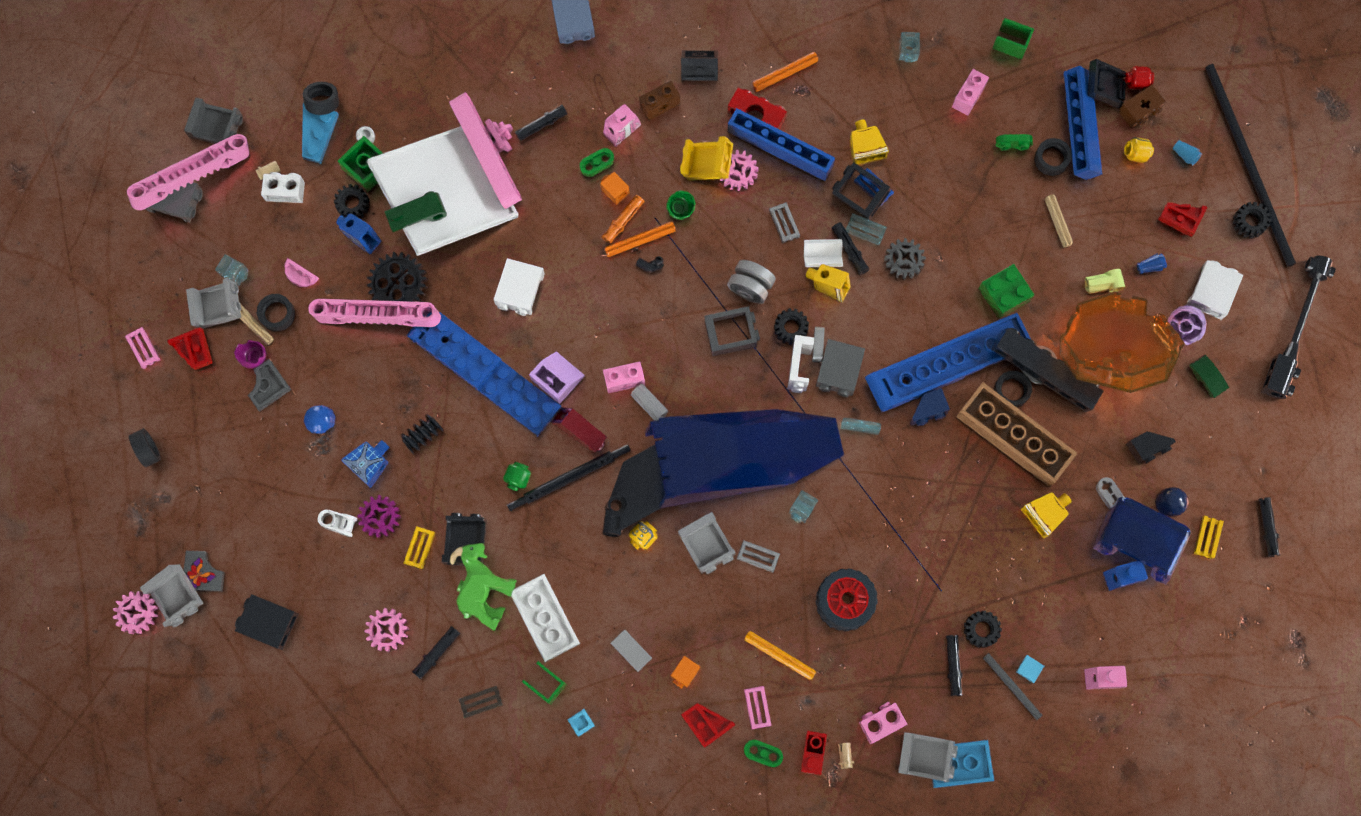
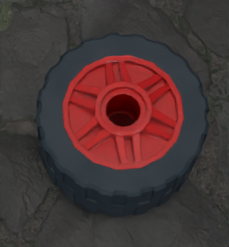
(859, 591)

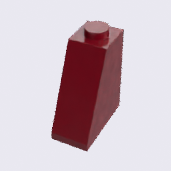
(579, 429)

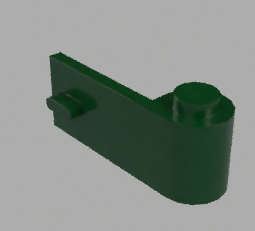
(425, 207)

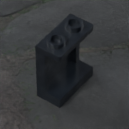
(461, 532)
(266, 622)

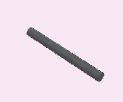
(1012, 686)

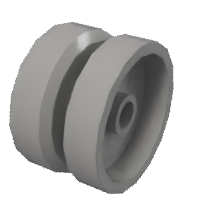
(751, 281)

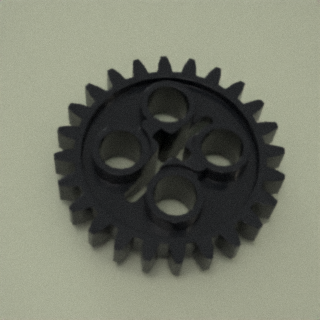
(384, 272)

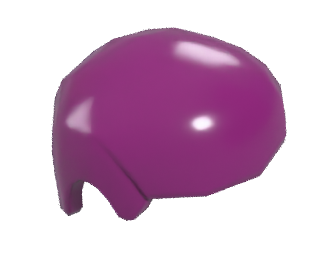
(250, 354)

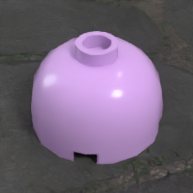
(1189, 323)

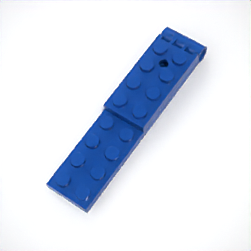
(940, 365)
(487, 373)

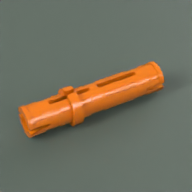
(620, 222)

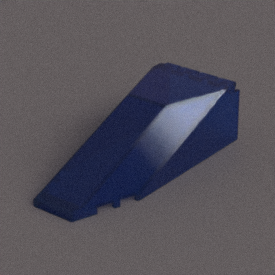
(740, 452)

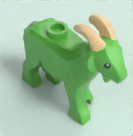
(478, 585)

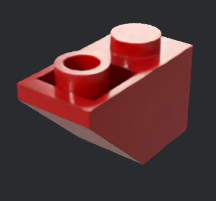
(813, 753)

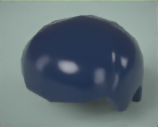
(1171, 501)

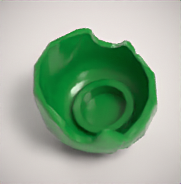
(680, 205)

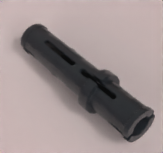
(545, 120)
(854, 255)
(1271, 535)
(435, 653)
(954, 665)

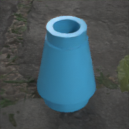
(1187, 152)

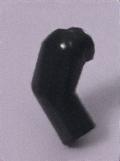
(652, 266)

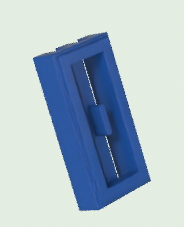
(866, 189)

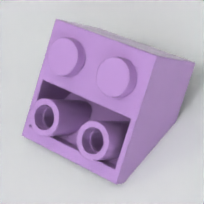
(556, 376)

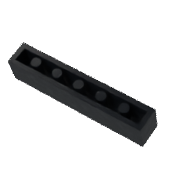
(1046, 369)

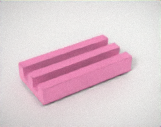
(149, 361)
(760, 724)

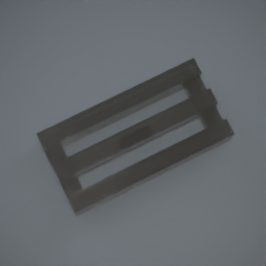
(464, 707)

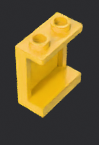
(707, 159)

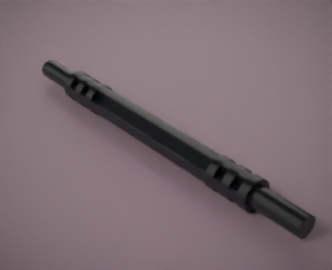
(568, 477)

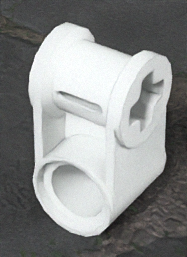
(340, 524)

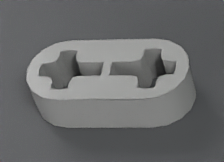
(817, 355)
(1105, 495)

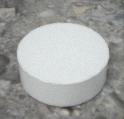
(367, 132)

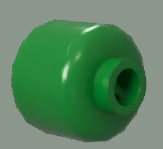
(517, 476)

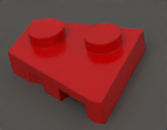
(1182, 217)
(193, 348)
(706, 724)

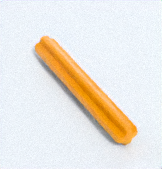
(780, 655)

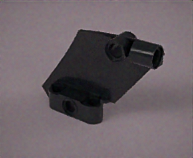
(636, 491)

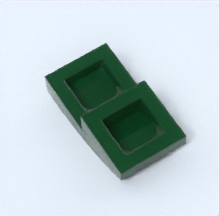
(1209, 375)

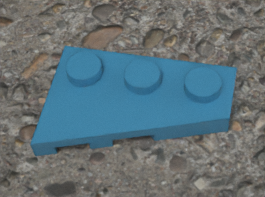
(316, 134)

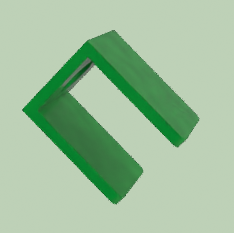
(1017, 30)
(555, 693)

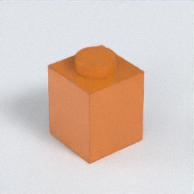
(614, 187)
(685, 673)

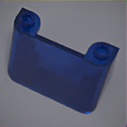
(1143, 536)

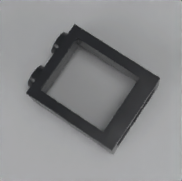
(876, 201)

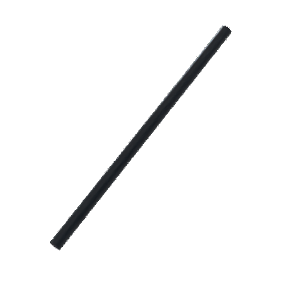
(1250, 164)

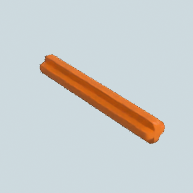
(785, 71)
(640, 239)

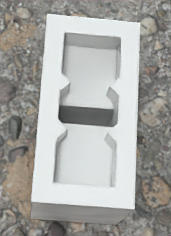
(282, 192)

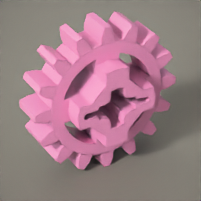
(743, 164)
(133, 621)
(392, 623)

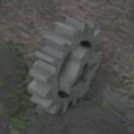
(900, 252)

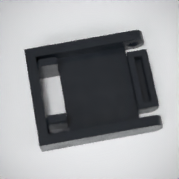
(1104, 83)

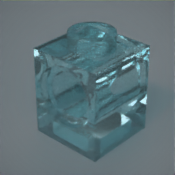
(909, 39)
(232, 269)
(803, 507)

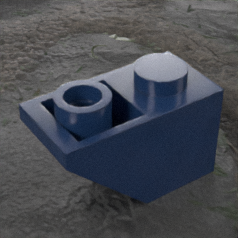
(930, 406)

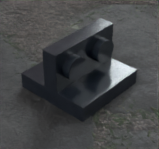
(699, 65)

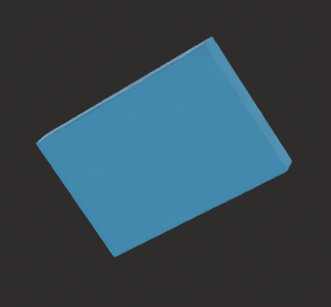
(971, 765)

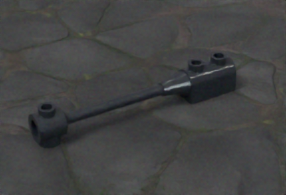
(1284, 366)

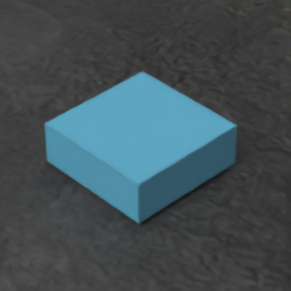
(1030, 669)
(581, 722)

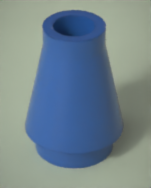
(1152, 264)

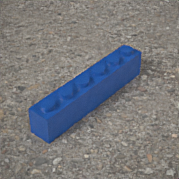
(1082, 124)
(780, 144)

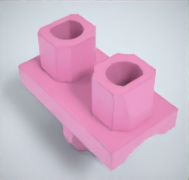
(500, 134)

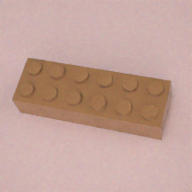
(1016, 435)

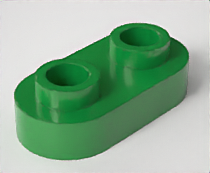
(1019, 141)
(595, 161)
(763, 753)

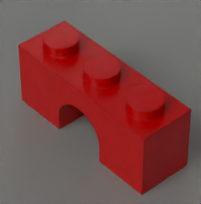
(747, 102)

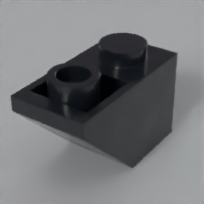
(1147, 445)

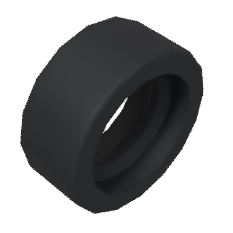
(320, 107)
(1059, 145)
(266, 302)
(1022, 378)
(144, 447)

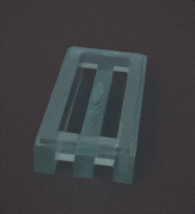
(854, 217)
(860, 426)

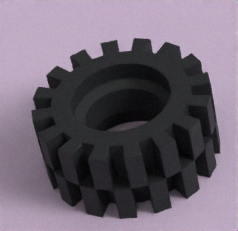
(349, 192)
(1259, 213)
(786, 316)
(993, 623)

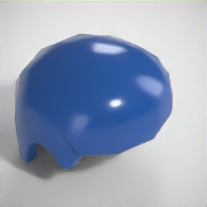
(319, 419)

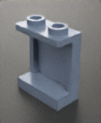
(573, 20)

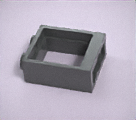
(736, 346)

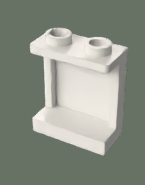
(518, 287)
(1215, 289)
(801, 345)

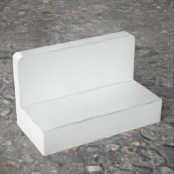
(823, 252)

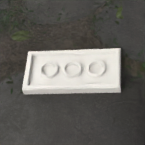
(544, 618)

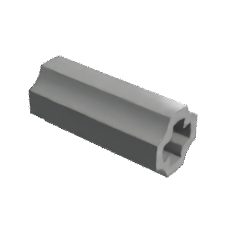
(649, 402)

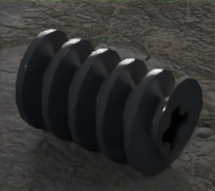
(421, 433)

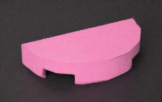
(298, 275)

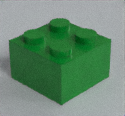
(355, 163)
(1006, 291)

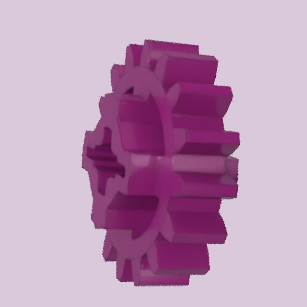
(371, 518)

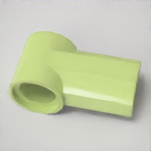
(1109, 281)

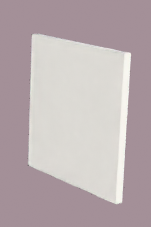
(451, 169)

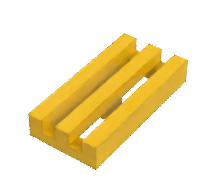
(1213, 522)
(426, 550)

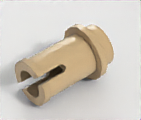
(267, 169)
(845, 756)

